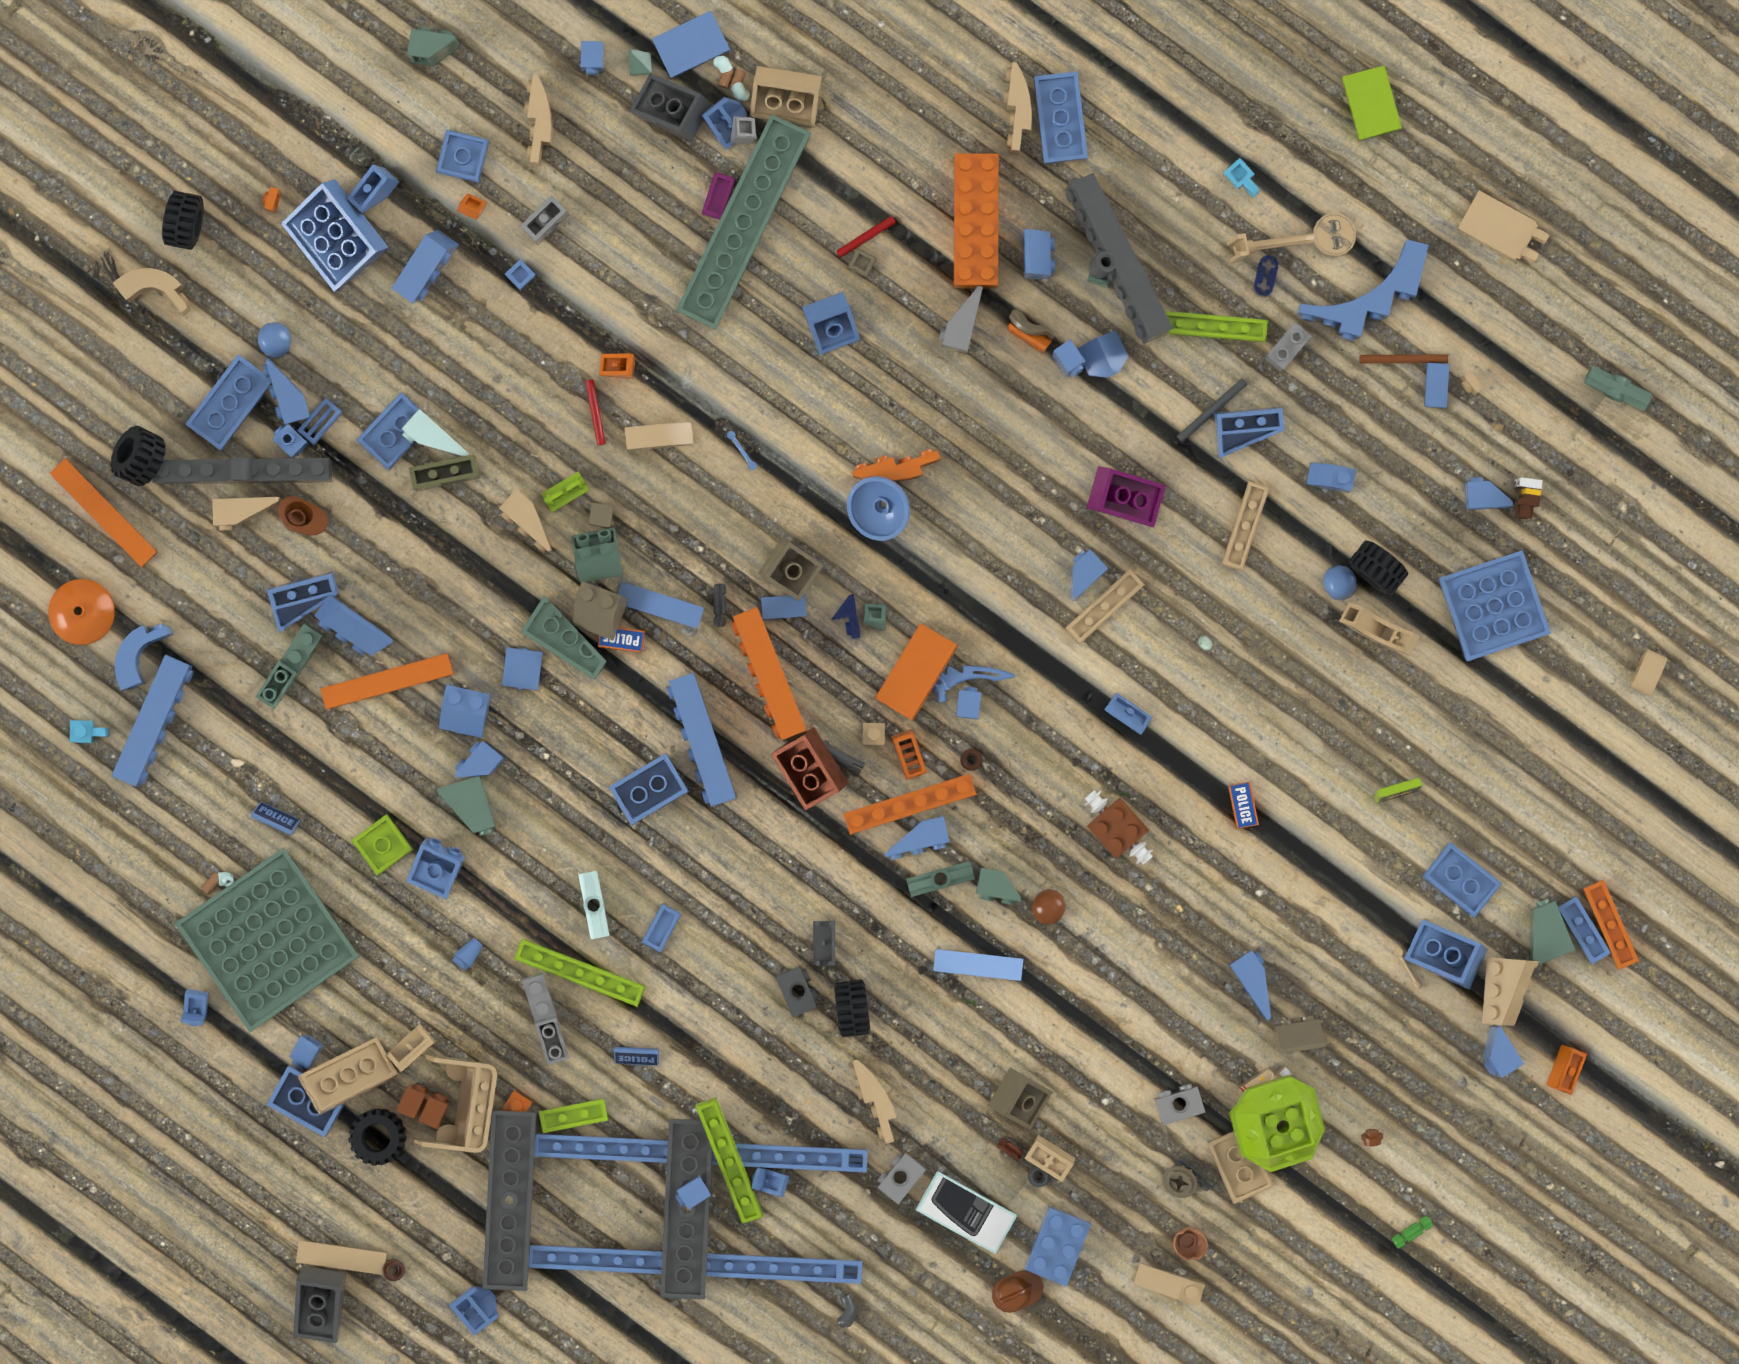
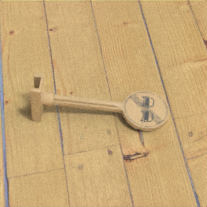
(1331, 234)

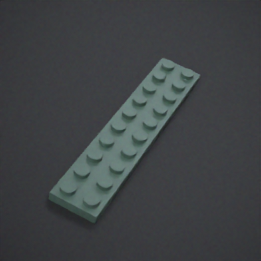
(743, 222)

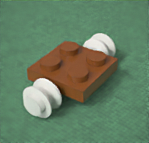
(1118, 827)

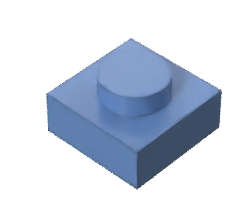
(520, 274)

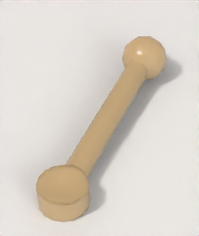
(1398, 952)

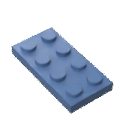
(1060, 117)
(229, 402)

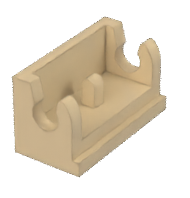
(411, 1048)
(1050, 1158)

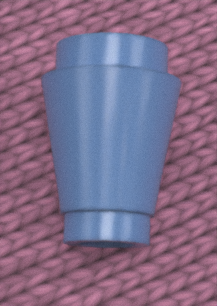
(467, 954)

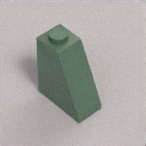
(470, 803)
(1548, 933)

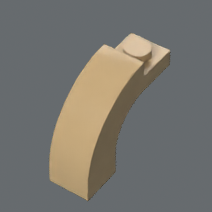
(147, 279)
(1378, 629)

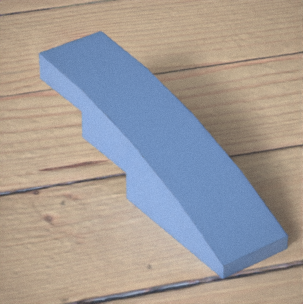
(661, 605)

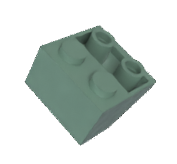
(430, 47)
(597, 555)
(996, 884)

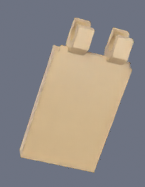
(1501, 228)

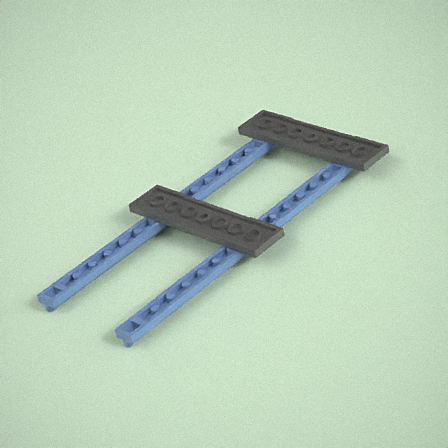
(685, 1236)

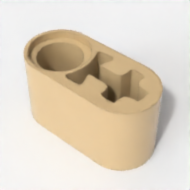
(1648, 672)

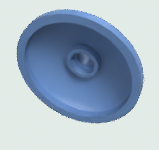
(870, 515)

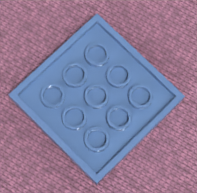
(1494, 606)

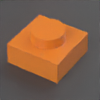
(271, 199)
(471, 206)
(517, 1102)

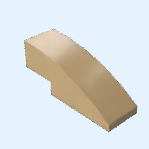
(658, 436)

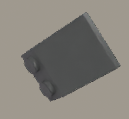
(670, 107)
(319, 1304)

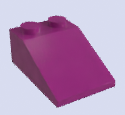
(1126, 496)

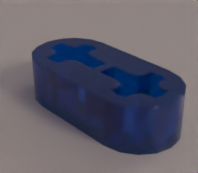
(1271, 277)

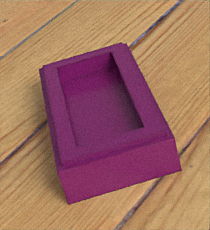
(718, 195)

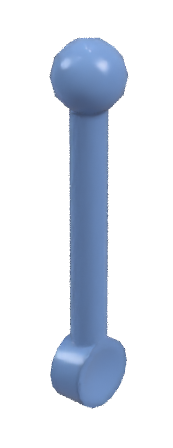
(751, 465)

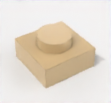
(1471, 383)
(873, 733)

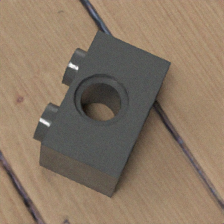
(801, 1004)

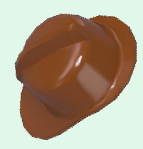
(302, 516)
(1017, 1291)

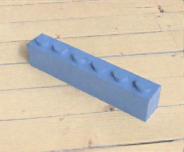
(152, 721)
(702, 740)

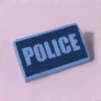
(275, 818)
(636, 1056)

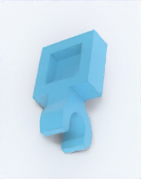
(1240, 175)
(85, 731)

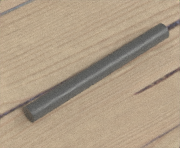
(1208, 413)

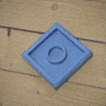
(462, 156)

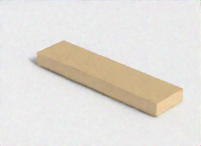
(1245, 526)
(1104, 606)
(341, 1257)

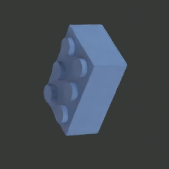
(648, 789)
(294, 1103)
(1057, 1246)

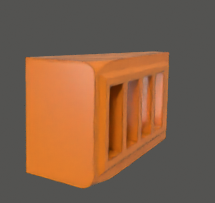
(913, 743)

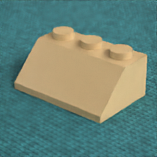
(785, 95)

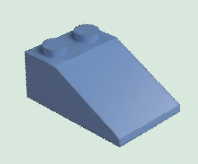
(1446, 954)

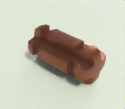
(1010, 1149)

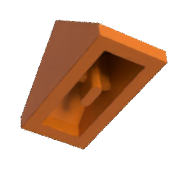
(617, 365)

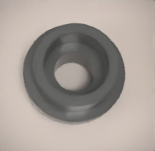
(1038, 1183)

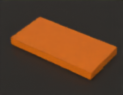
(916, 672)

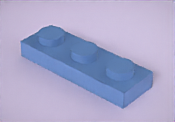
(1583, 930)

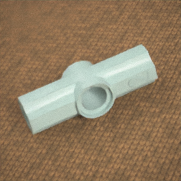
(596, 919)

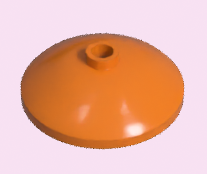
(96, 614)

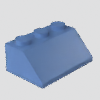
(351, 627)

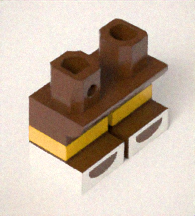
(1528, 496)

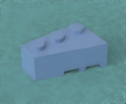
(425, 266)
(1245, 427)
(300, 597)

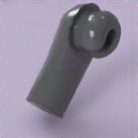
(849, 1313)

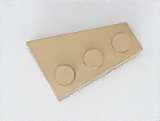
(1505, 989)

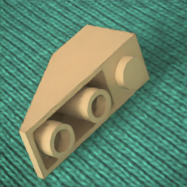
(524, 513)

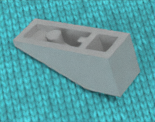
(960, 327)

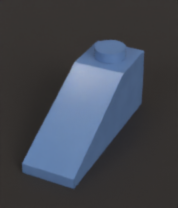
(1252, 976)

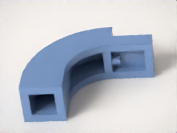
(129, 653)

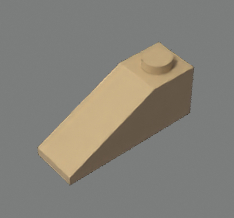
(237, 511)
(1169, 1284)

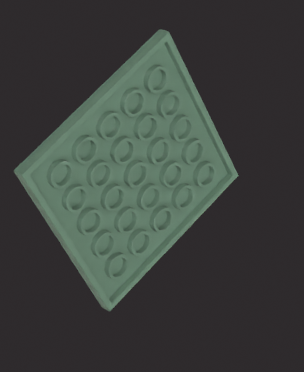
(267, 940)

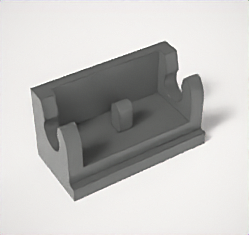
(824, 943)

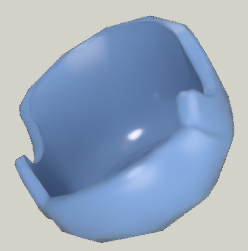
(274, 340)
(1340, 582)

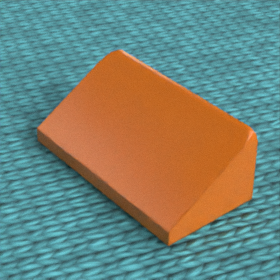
(1038, 342)
(1566, 1069)

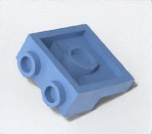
(436, 867)

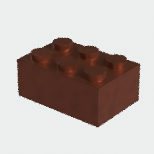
(809, 768)

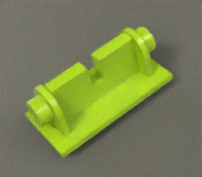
(565, 491)

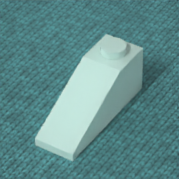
(428, 433)

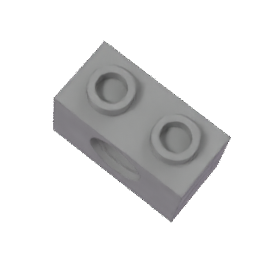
(544, 220)
(1288, 347)
(1192, 1107)
(897, 1190)

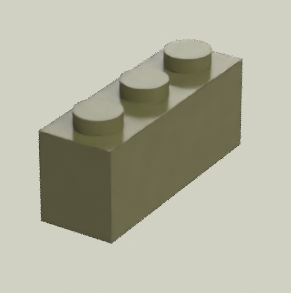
(444, 473)

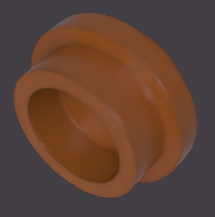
(1372, 1137)

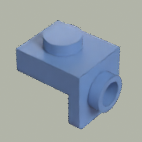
(195, 1007)
(770, 1181)

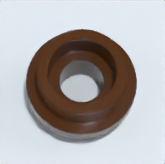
(978, 759)
(398, 1274)

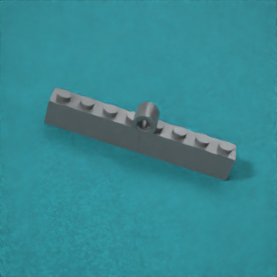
(1118, 257)
(244, 471)

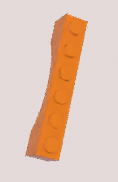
(909, 804)

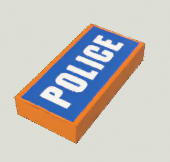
(624, 640)
(1243, 805)

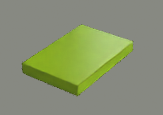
(1371, 103)

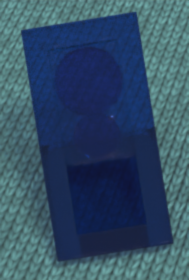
(846, 611)

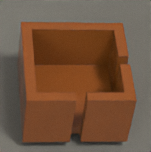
(424, 1104)

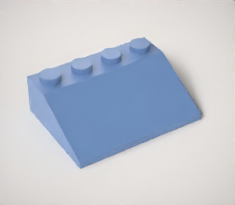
(334, 234)

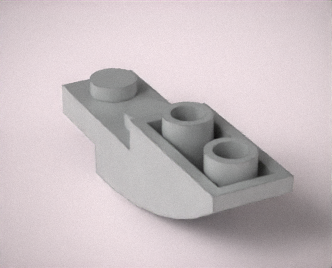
(545, 1018)

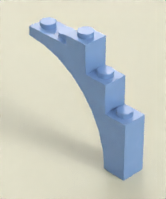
(1377, 303)

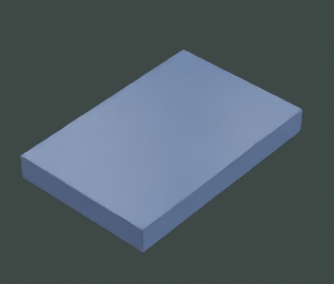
(691, 44)
(385, 436)
(1461, 880)

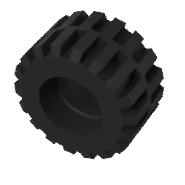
(182, 220)
(137, 456)
(1378, 567)
(852, 1008)
(363, 1150)

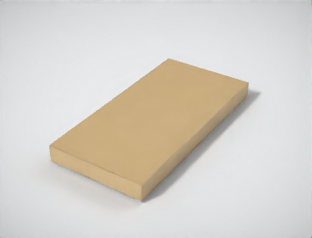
(347, 1075)

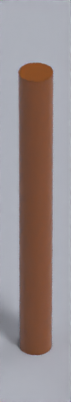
(1404, 358)

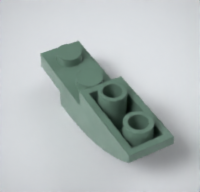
(290, 665)

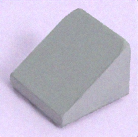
(743, 130)

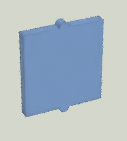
(522, 668)

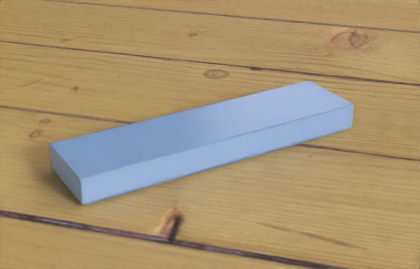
(978, 964)

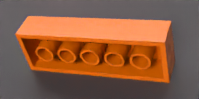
(976, 220)
(771, 678)

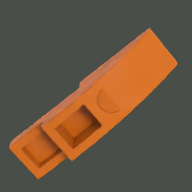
(906, 470)

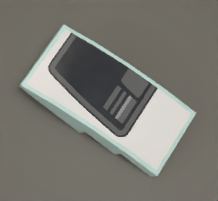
(966, 1212)

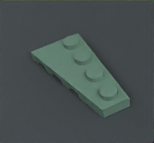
(555, 633)

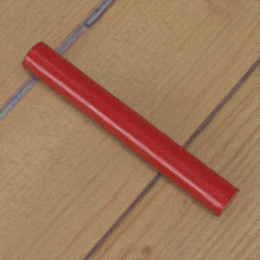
(865, 236)
(595, 412)

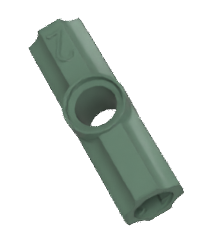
(1617, 388)
(955, 875)

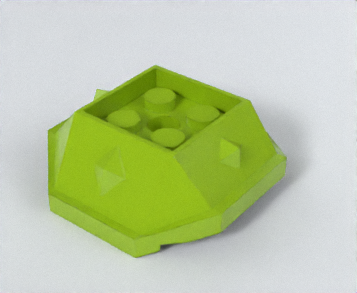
(1261, 1110)

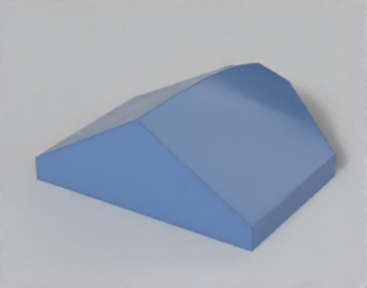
(720, 119)
(1104, 355)
(476, 1308)

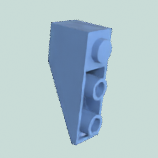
(289, 397)
(925, 834)

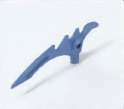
(953, 677)

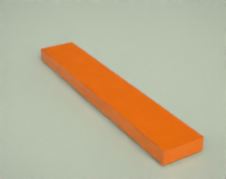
(103, 512)
(387, 681)

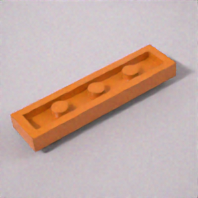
(1610, 924)

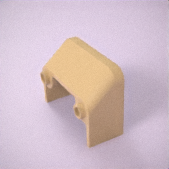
(473, 1106)

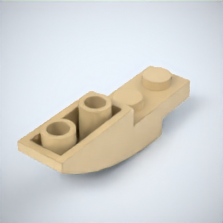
(1019, 100)
(538, 111)
(872, 1090)

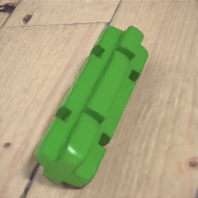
(1412, 1232)

